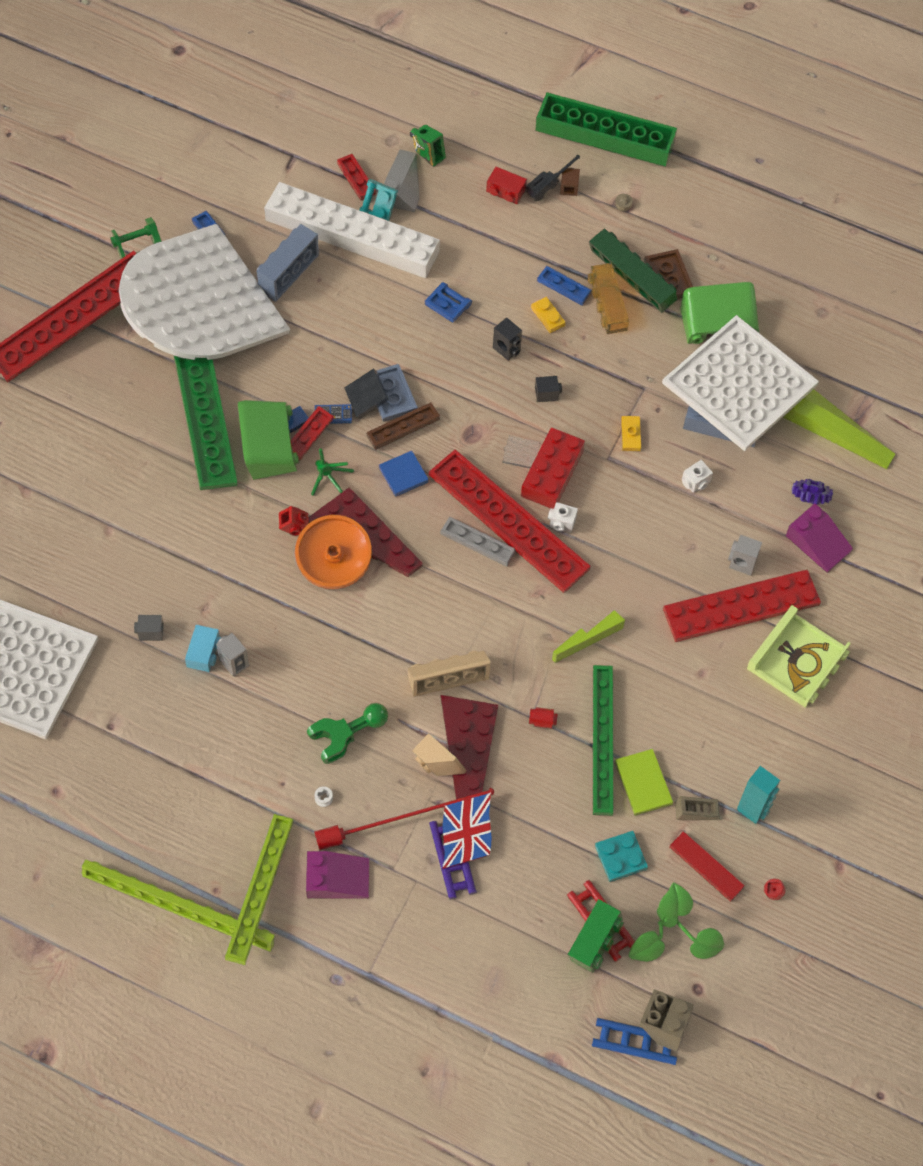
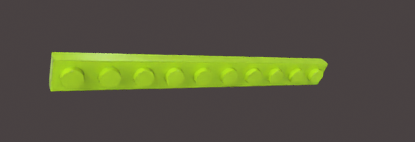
(170, 902)

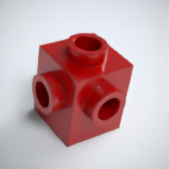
(293, 520)

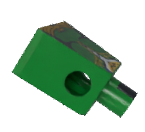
(429, 144)

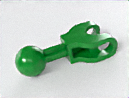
(341, 733)

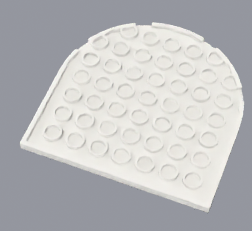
(197, 298)

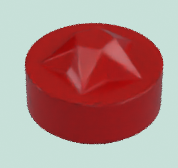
(774, 889)

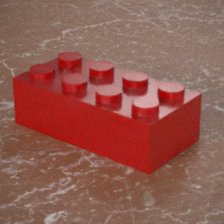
(552, 468)

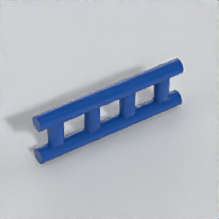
(624, 1047)

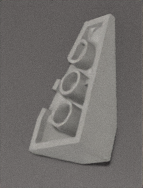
(404, 178)

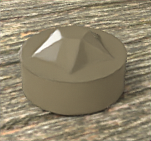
(623, 202)

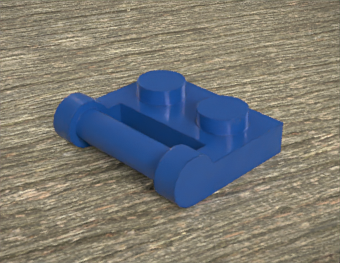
(444, 305)

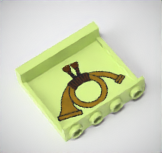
(798, 658)

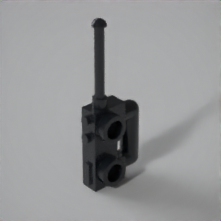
(545, 182)

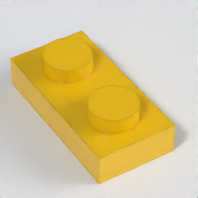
(548, 314)

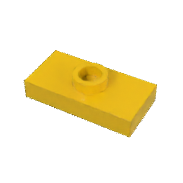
(631, 433)

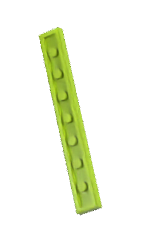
(259, 890)

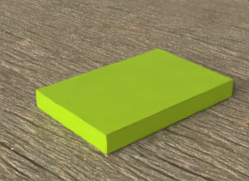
(643, 782)

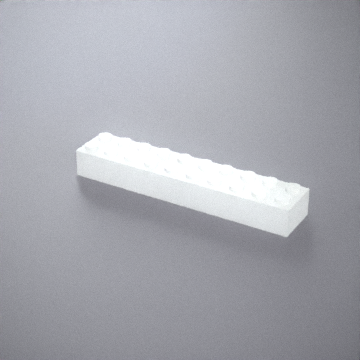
(353, 230)

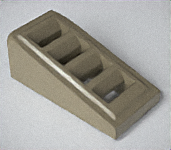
(684, 808)

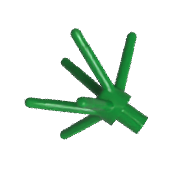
(326, 469)

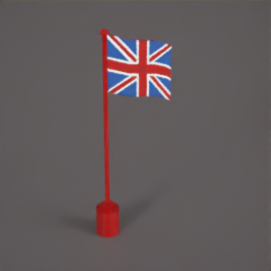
(464, 829)

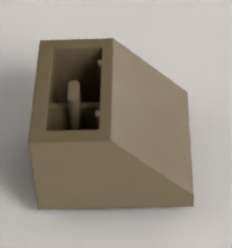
(666, 1019)

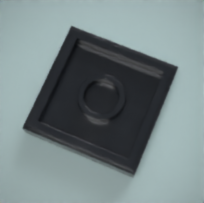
(366, 393)

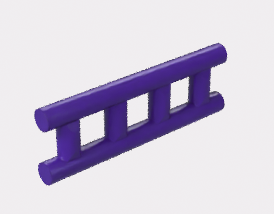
(450, 886)

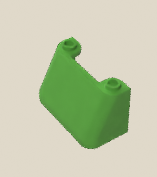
(713, 306)
(266, 438)

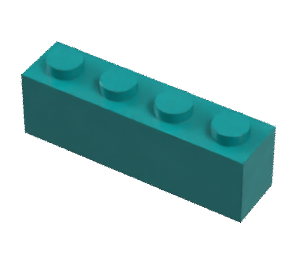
(759, 795)

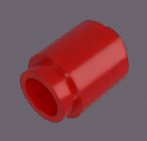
(543, 717)

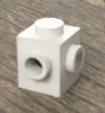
(697, 476)
(562, 517)

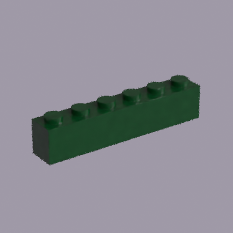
(633, 270)

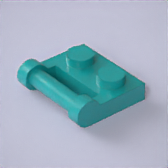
(384, 200)

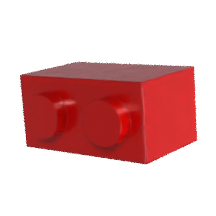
(506, 185)

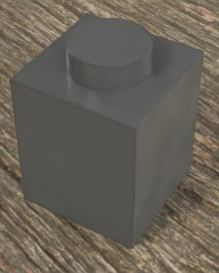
(149, 627)

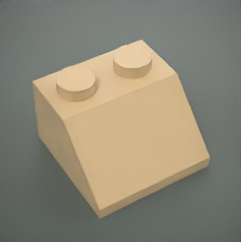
(436, 758)

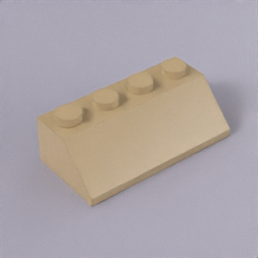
(449, 673)

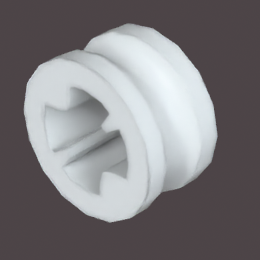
(327, 801)

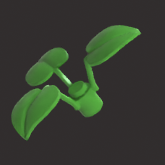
(674, 903)

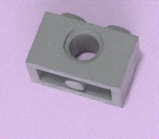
(744, 554)
(232, 654)

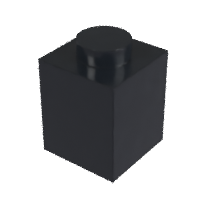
(547, 388)

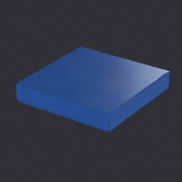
(403, 473)

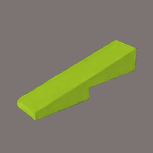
(581, 639)

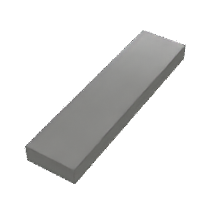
(478, 541)

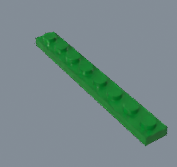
(603, 740)

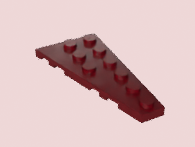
(384, 542)
(469, 738)

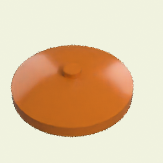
(333, 552)

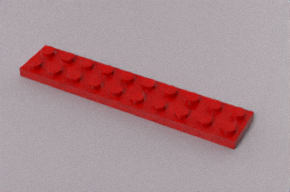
(62, 321)
(509, 521)

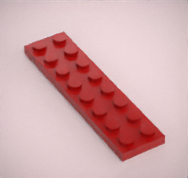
(741, 605)

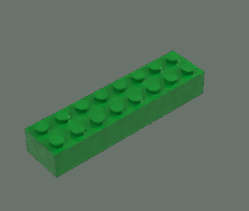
(606, 129)

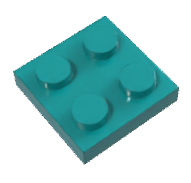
(621, 856)

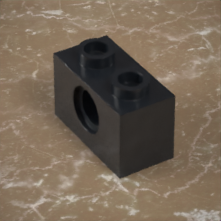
(507, 339)

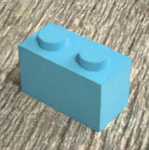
(202, 648)

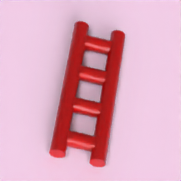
(577, 902)

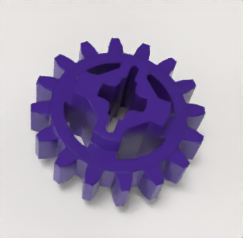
(812, 491)

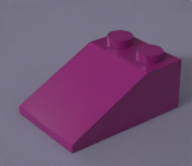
(819, 538)
(336, 876)

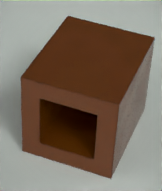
(570, 182)

